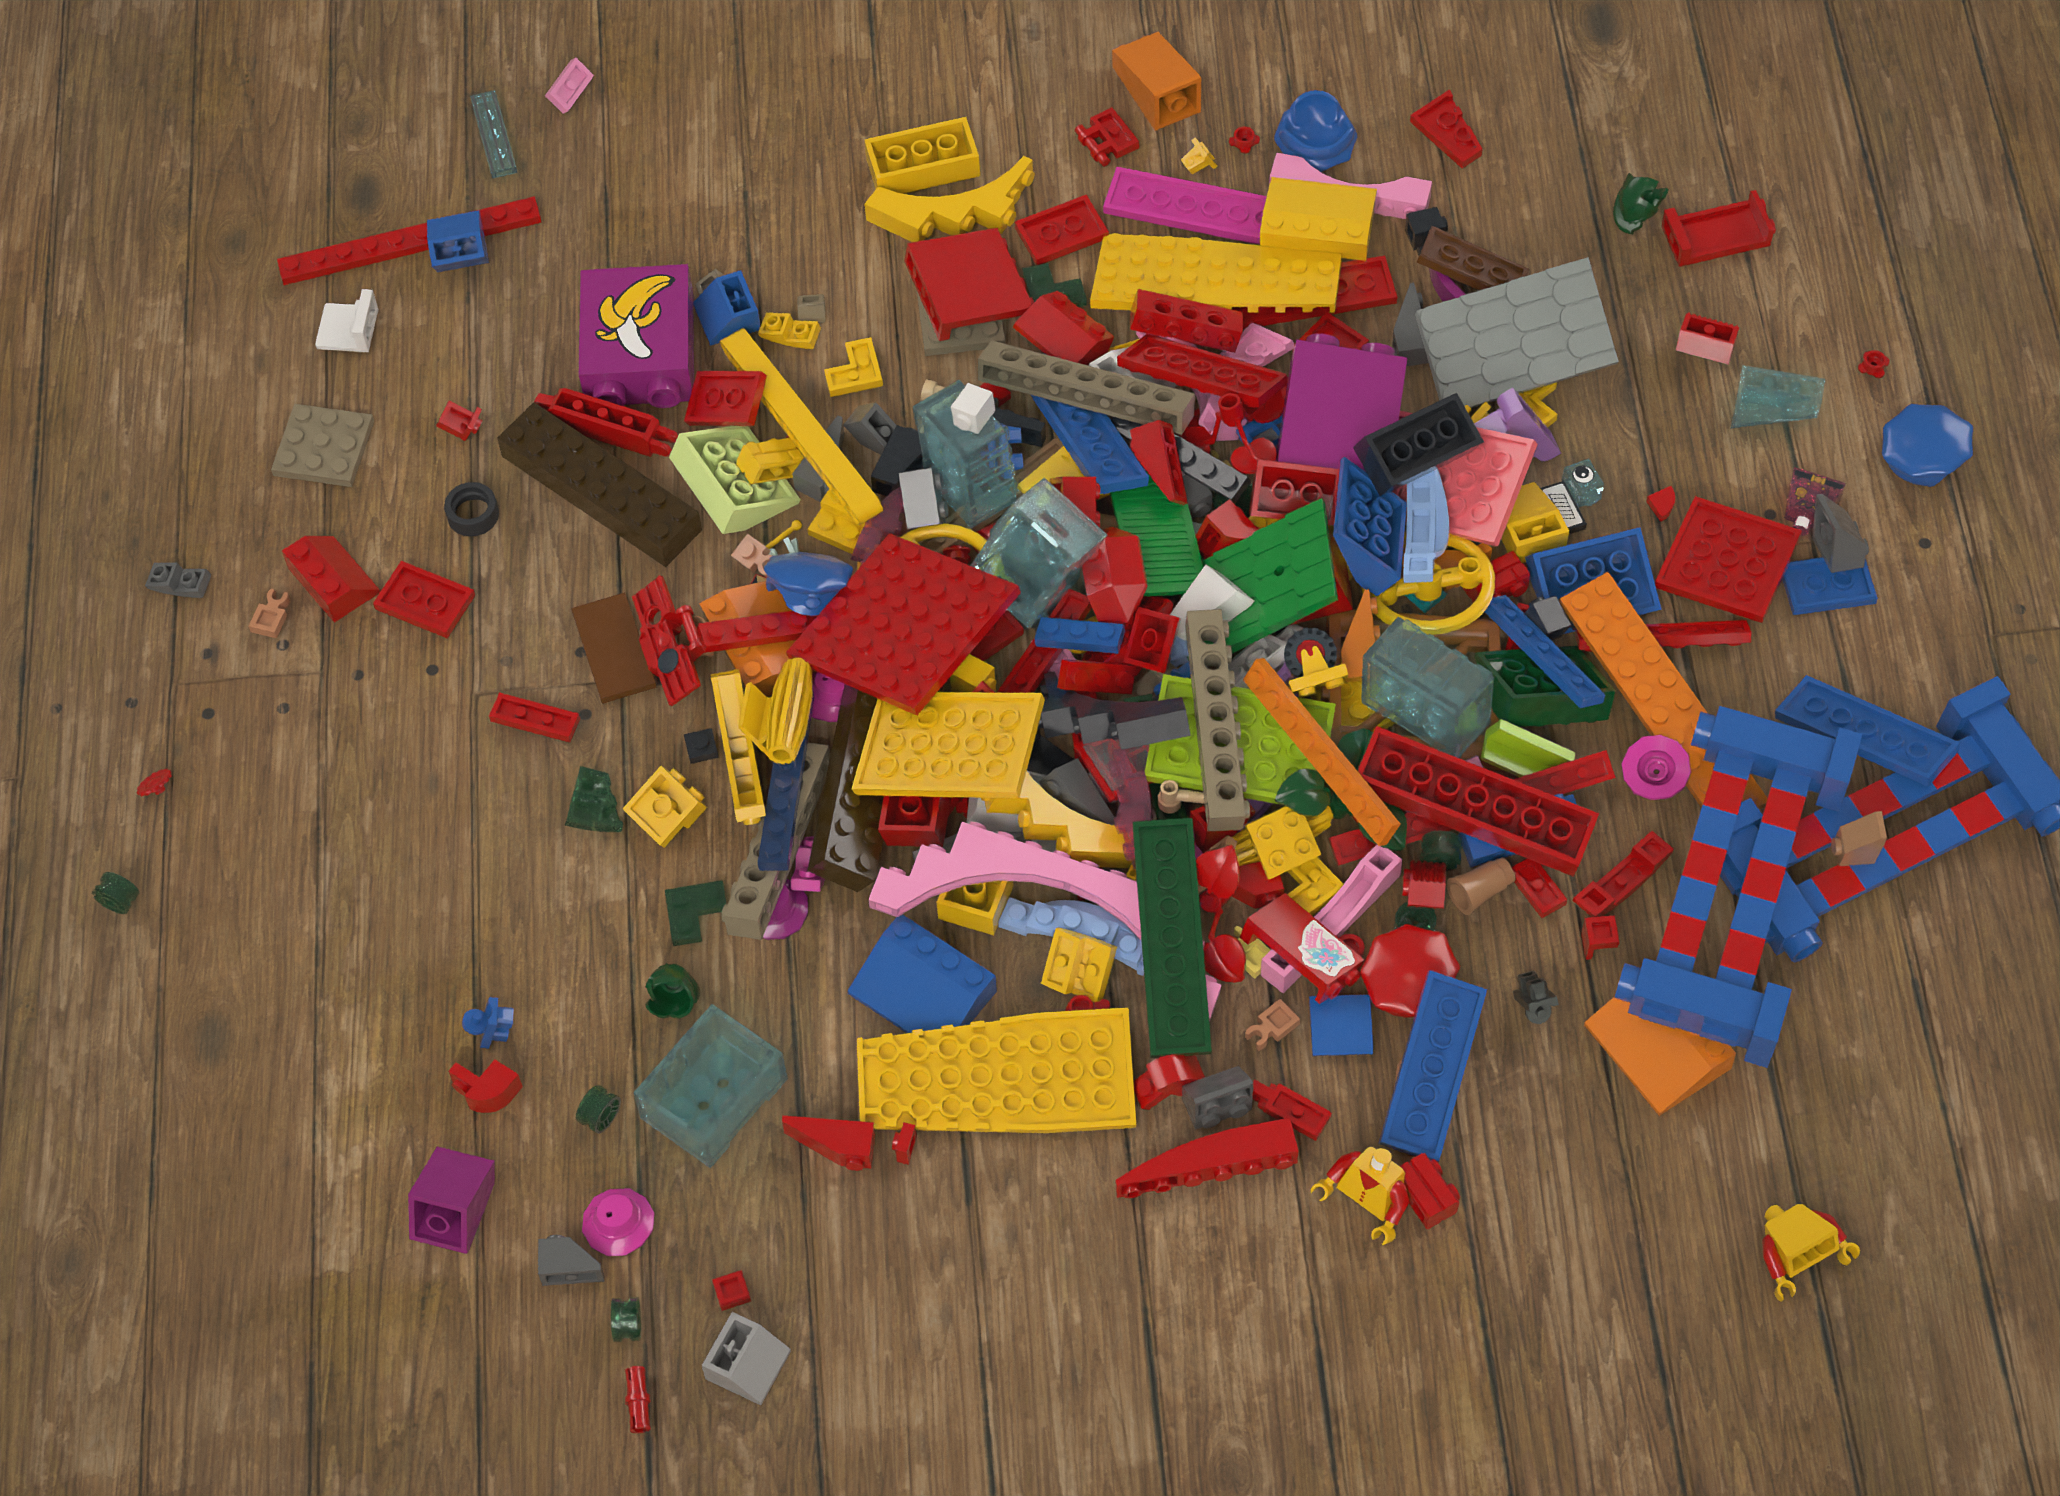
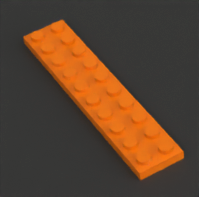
(1644, 674)

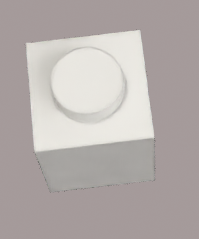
(973, 408)

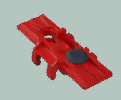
(662, 654)

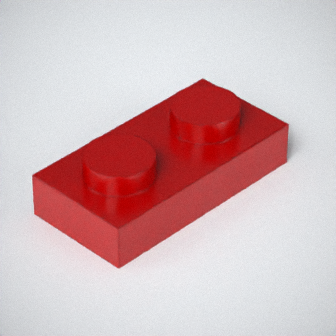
(1538, 887)

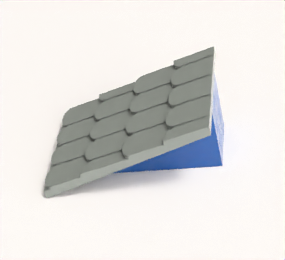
(1517, 335)

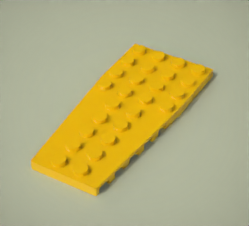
(1214, 273)
(1003, 1075)

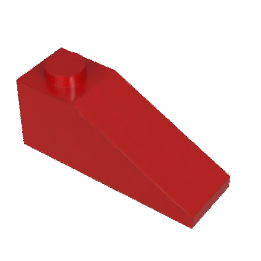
(1158, 454)
(840, 1141)

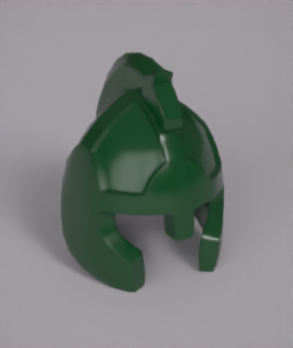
(1637, 202)
(671, 992)

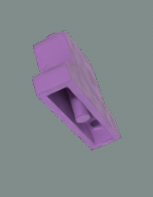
(1519, 419)

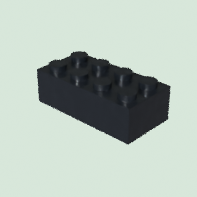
(1418, 444)

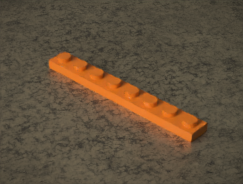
(1321, 752)

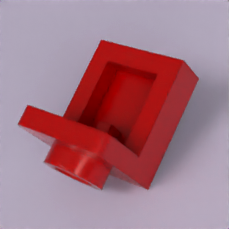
(459, 420)

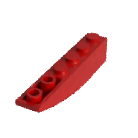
(1215, 1157)

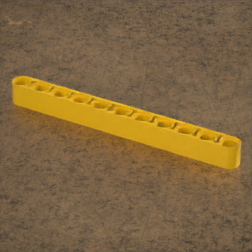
(804, 429)

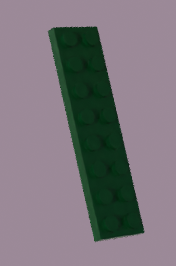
(1171, 938)

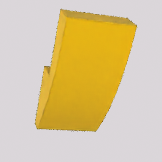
(789, 332)

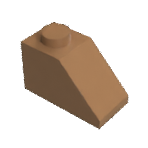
(1860, 840)

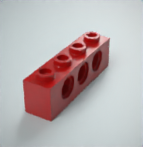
(1186, 320)

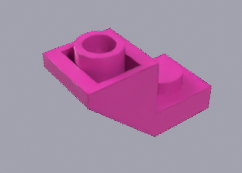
(801, 878)

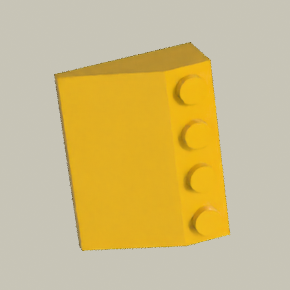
(1318, 217)

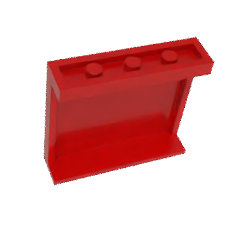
(966, 280)

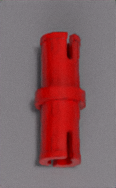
(637, 1399)

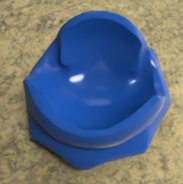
(1316, 131)
(1926, 443)
(807, 579)

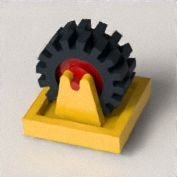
(1311, 658)

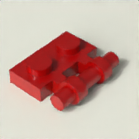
(1114, 133)

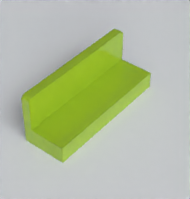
(1521, 750)

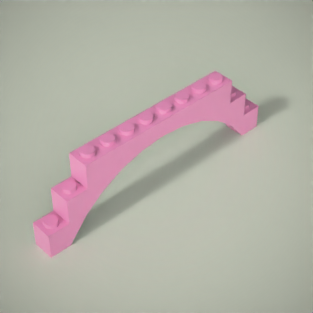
(992, 856)

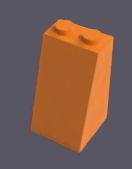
(1158, 80)

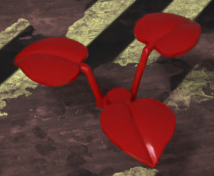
(1232, 413)
(1220, 875)

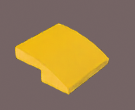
(1078, 964)

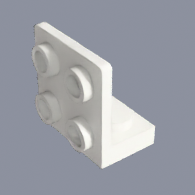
(347, 325)

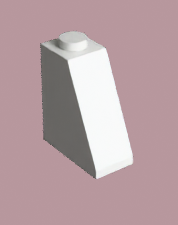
(1211, 592)

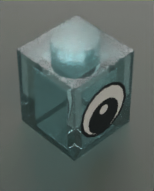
(1583, 483)

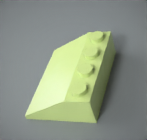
(710, 469)

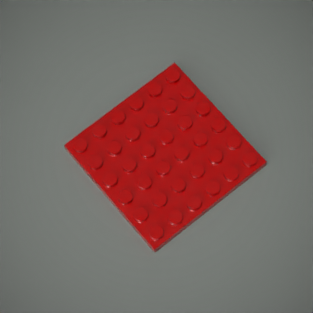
(904, 623)

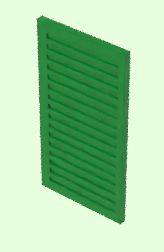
(1165, 537)

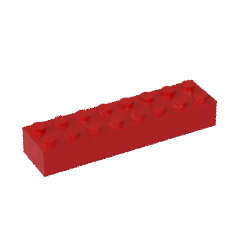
(1477, 801)

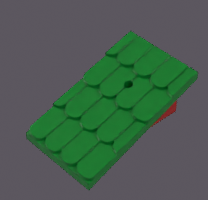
(1288, 571)

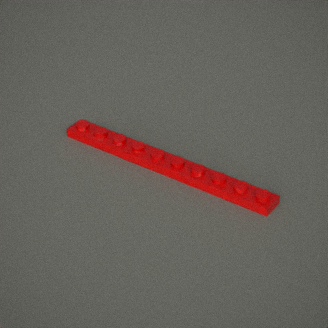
(396, 243)
(1038, 660)
(1553, 780)

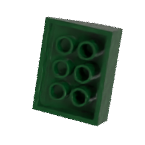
(1530, 698)

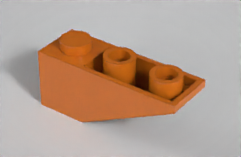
(1360, 637)

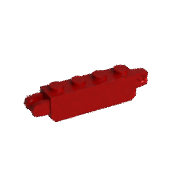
(609, 422)

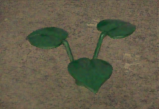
(1307, 796)

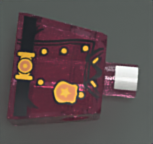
(1802, 497)

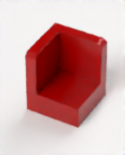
(1599, 934)

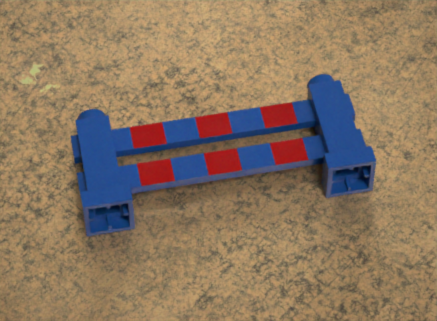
(1988, 743)
(1727, 1006)

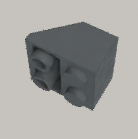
(1218, 1097)

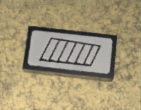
(1563, 500)

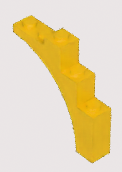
(953, 214)
(738, 748)
(1074, 833)

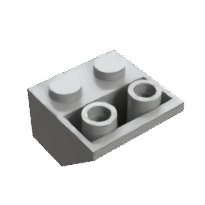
(745, 1359)

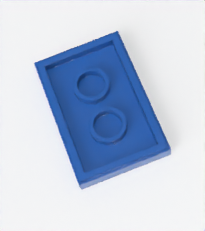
(1816, 589)

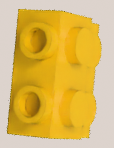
(835, 524)
(665, 805)

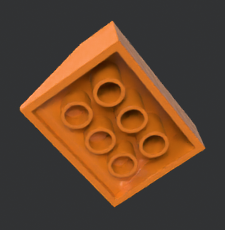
(755, 663)
(1658, 1059)

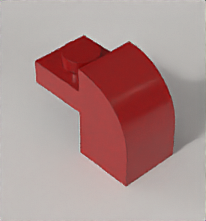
(1166, 1078)
(489, 1091)

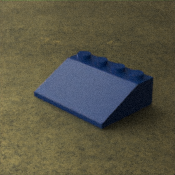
(1369, 529)
(1574, 565)
(921, 980)

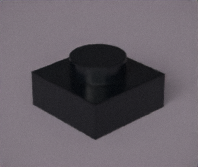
(701, 746)

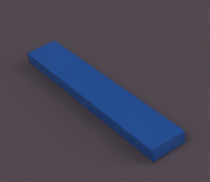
(1544, 652)

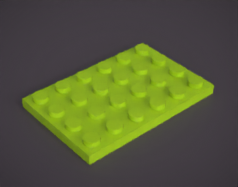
(1267, 748)

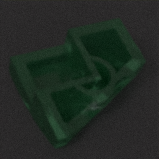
(593, 803)

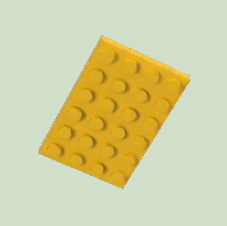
(952, 748)

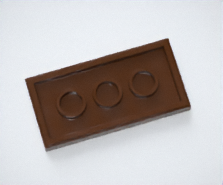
(1467, 261)
(613, 648)

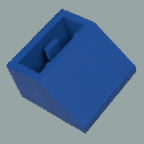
(456, 241)
(726, 308)

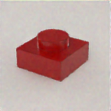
(904, 1143)

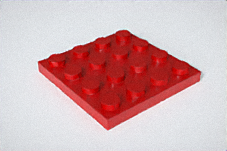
(1728, 559)

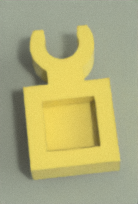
(1254, 953)

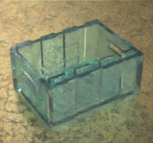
(973, 465)
(1043, 522)
(1427, 688)
(689, 1074)

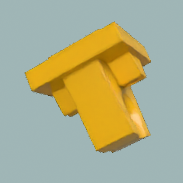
(1198, 157)

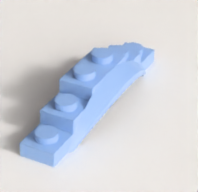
(1426, 527)
(1077, 917)

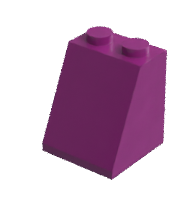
(450, 1199)

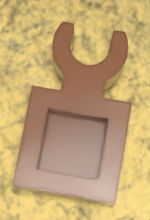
(752, 554)
(270, 618)
(1275, 1022)

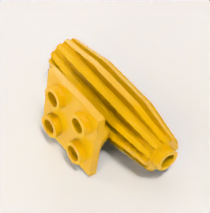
(780, 721)
(1281, 840)

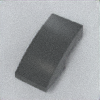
(174, 580)

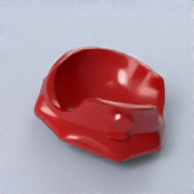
(1399, 965)

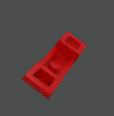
(1625, 877)

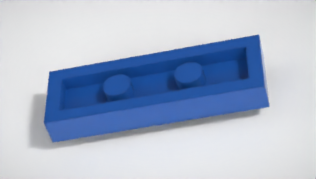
(1079, 635)

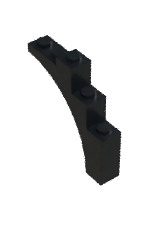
(905, 454)
(1099, 720)

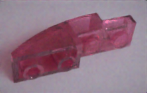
(880, 526)
(1133, 799)

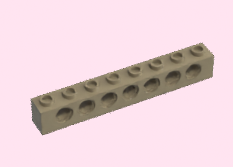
(1085, 386)
(1220, 813)
(758, 891)

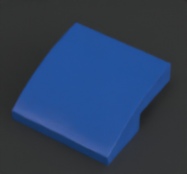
(1341, 1026)

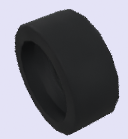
(467, 492)

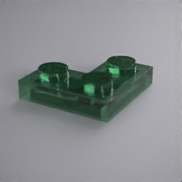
(1040, 282)
(687, 904)

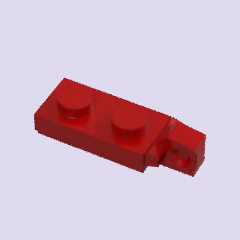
(1285, 1103)

